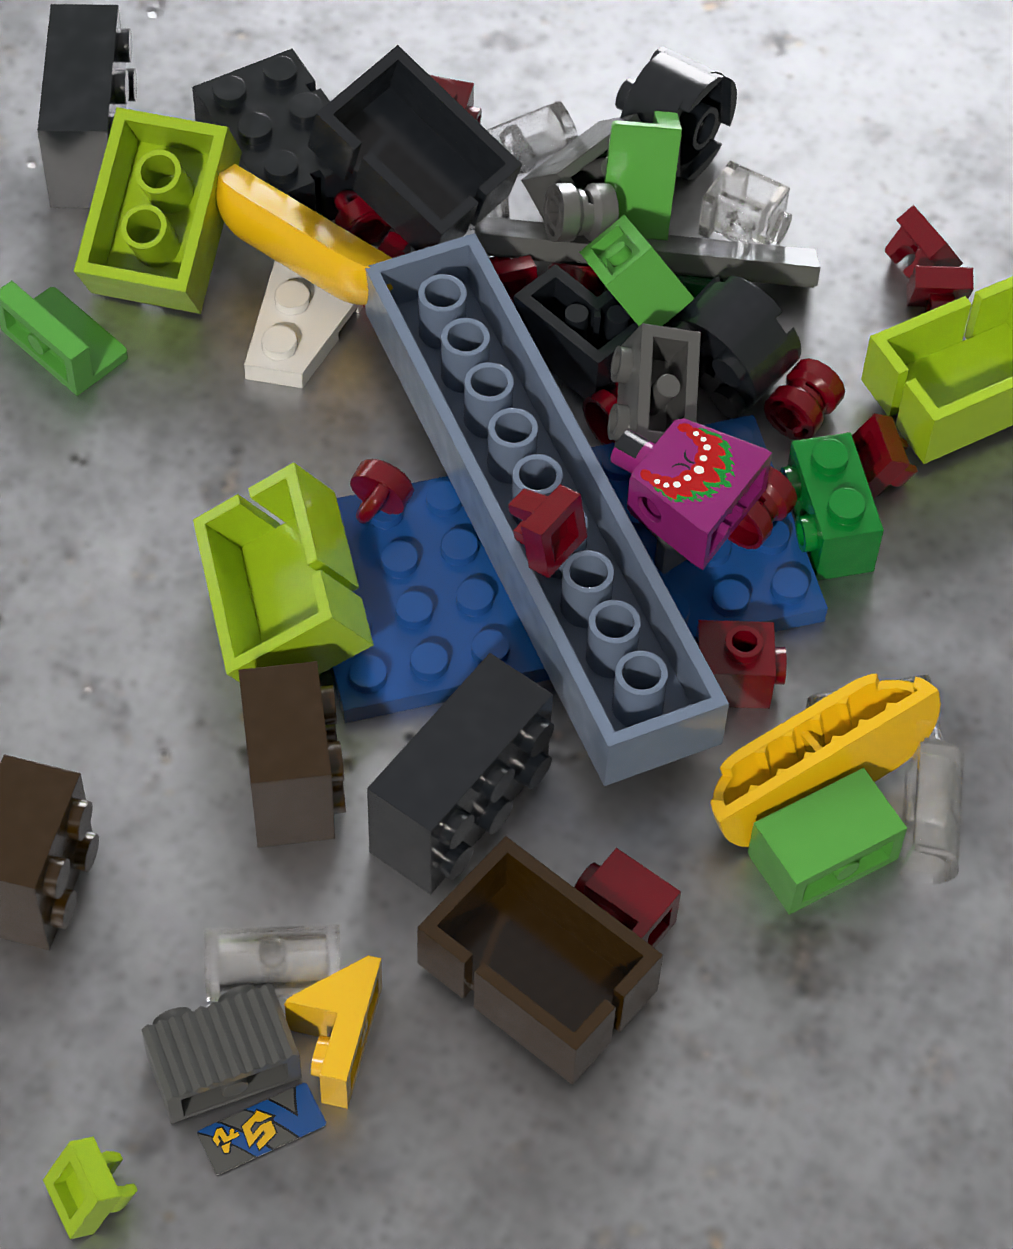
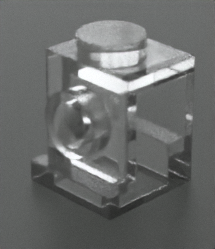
(745, 207)

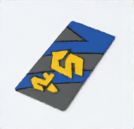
(261, 1128)

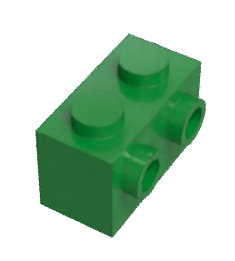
(833, 506)

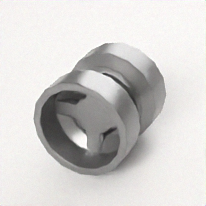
(579, 212)

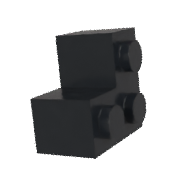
(574, 329)

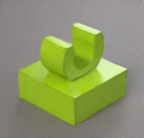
(85, 1188)

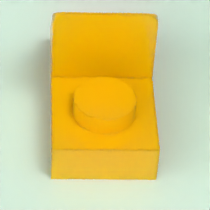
(341, 1015)

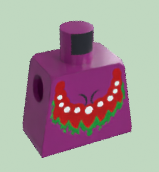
(692, 485)

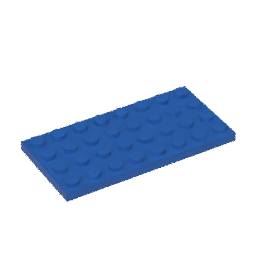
(443, 609)

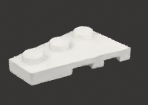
(294, 329)

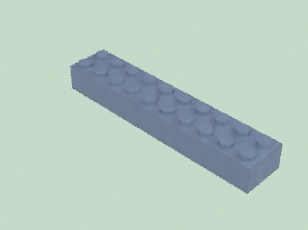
(503, 426)

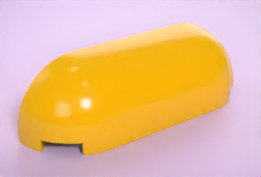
(296, 235)
(852, 729)

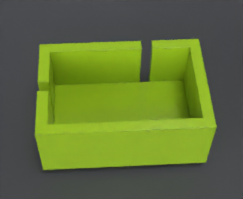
(943, 385)
(283, 587)

